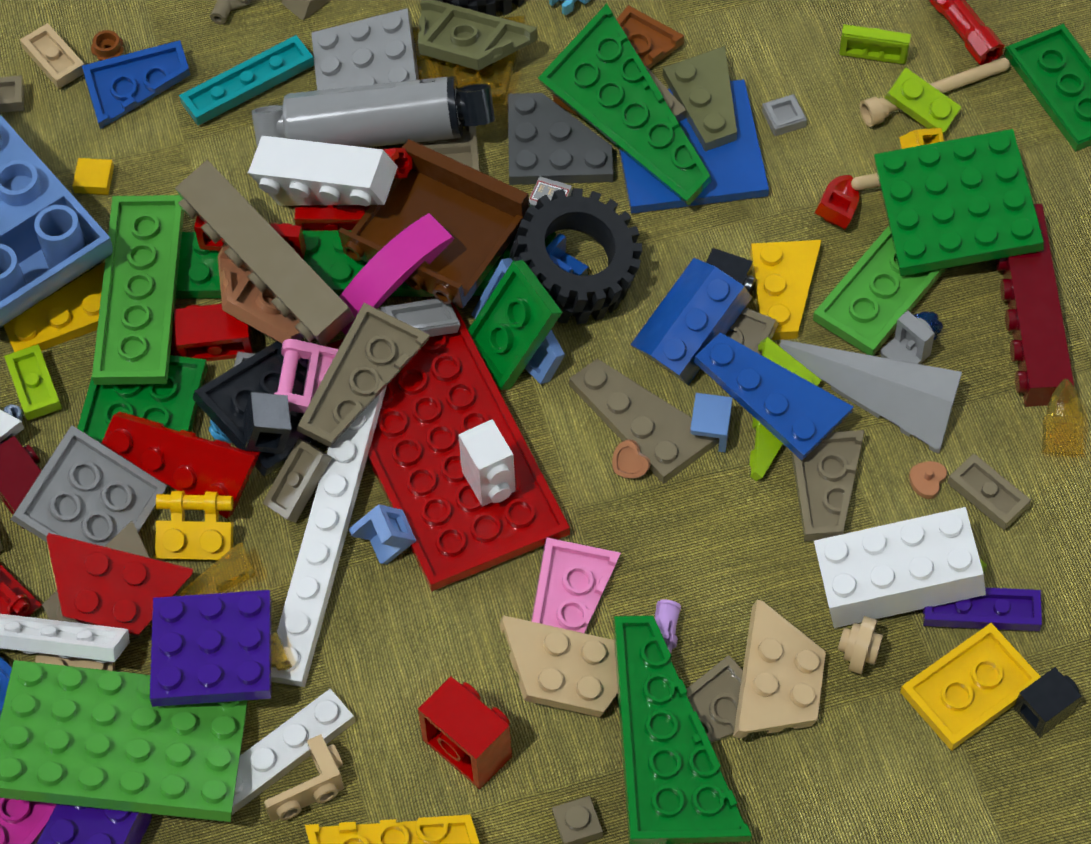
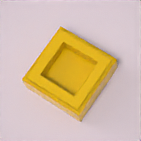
(93, 176)

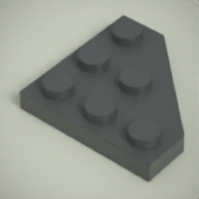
(553, 144)

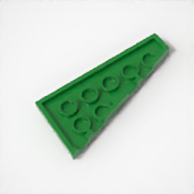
(668, 761)

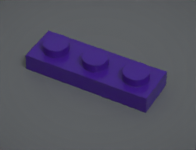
(1000, 606)

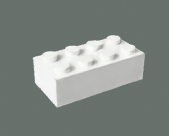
(900, 567)

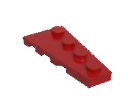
(181, 457)

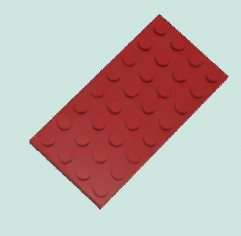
(420, 467)

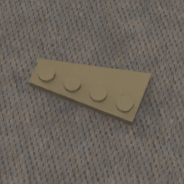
(362, 367)
(643, 417)

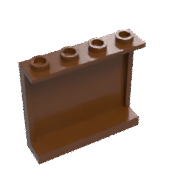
(469, 204)

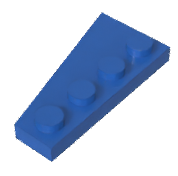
(779, 399)

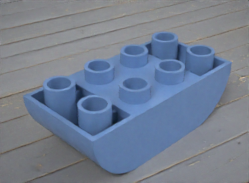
(42, 230)

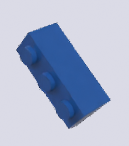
(690, 317)

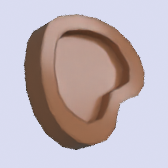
(628, 460)
(926, 478)

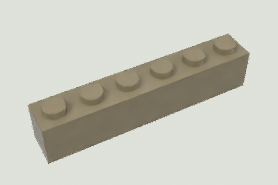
(265, 253)

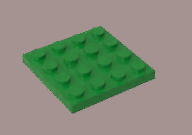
(958, 202)

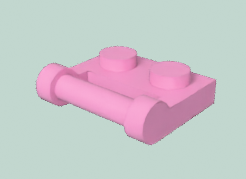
(319, 359)

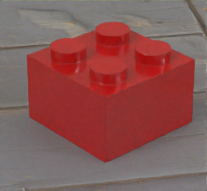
(466, 731)

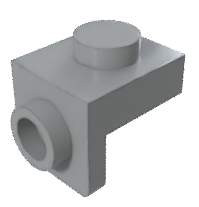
(912, 340)

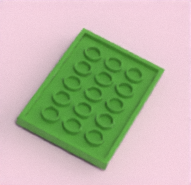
(102, 745)

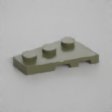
(706, 94)

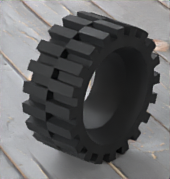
(575, 293)

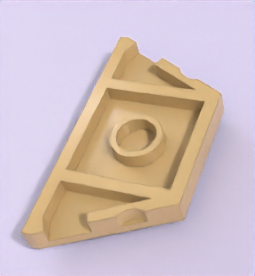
(562, 666)
(778, 676)

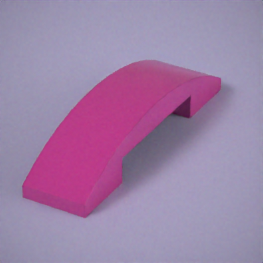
(395, 263)

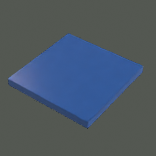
(734, 167)

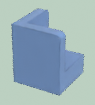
(712, 417)
(386, 530)

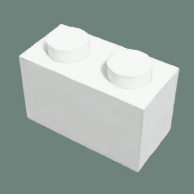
(487, 463)

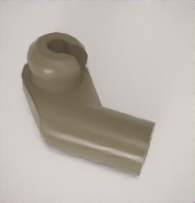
(223, 7)

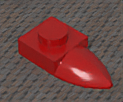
(838, 202)

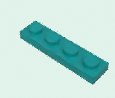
(246, 80)

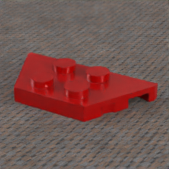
(110, 585)

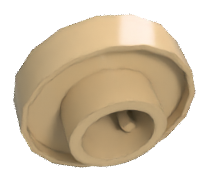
(860, 644)

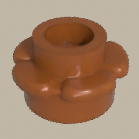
(107, 45)

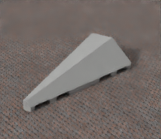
(903, 392)

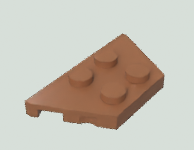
(251, 306)

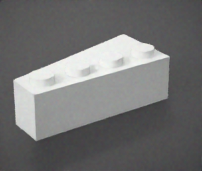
(321, 172)

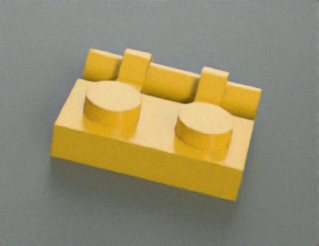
(193, 539)

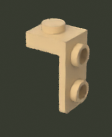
(319, 789)

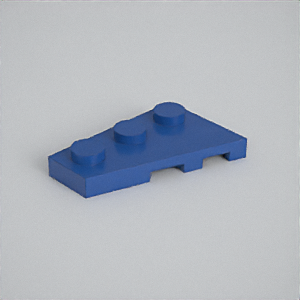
(133, 79)

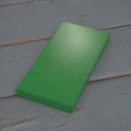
(1059, 78)

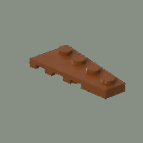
(647, 36)

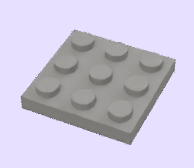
(366, 52)
(87, 493)

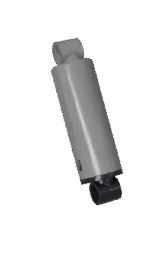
(378, 113)

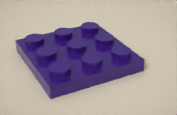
(211, 648)

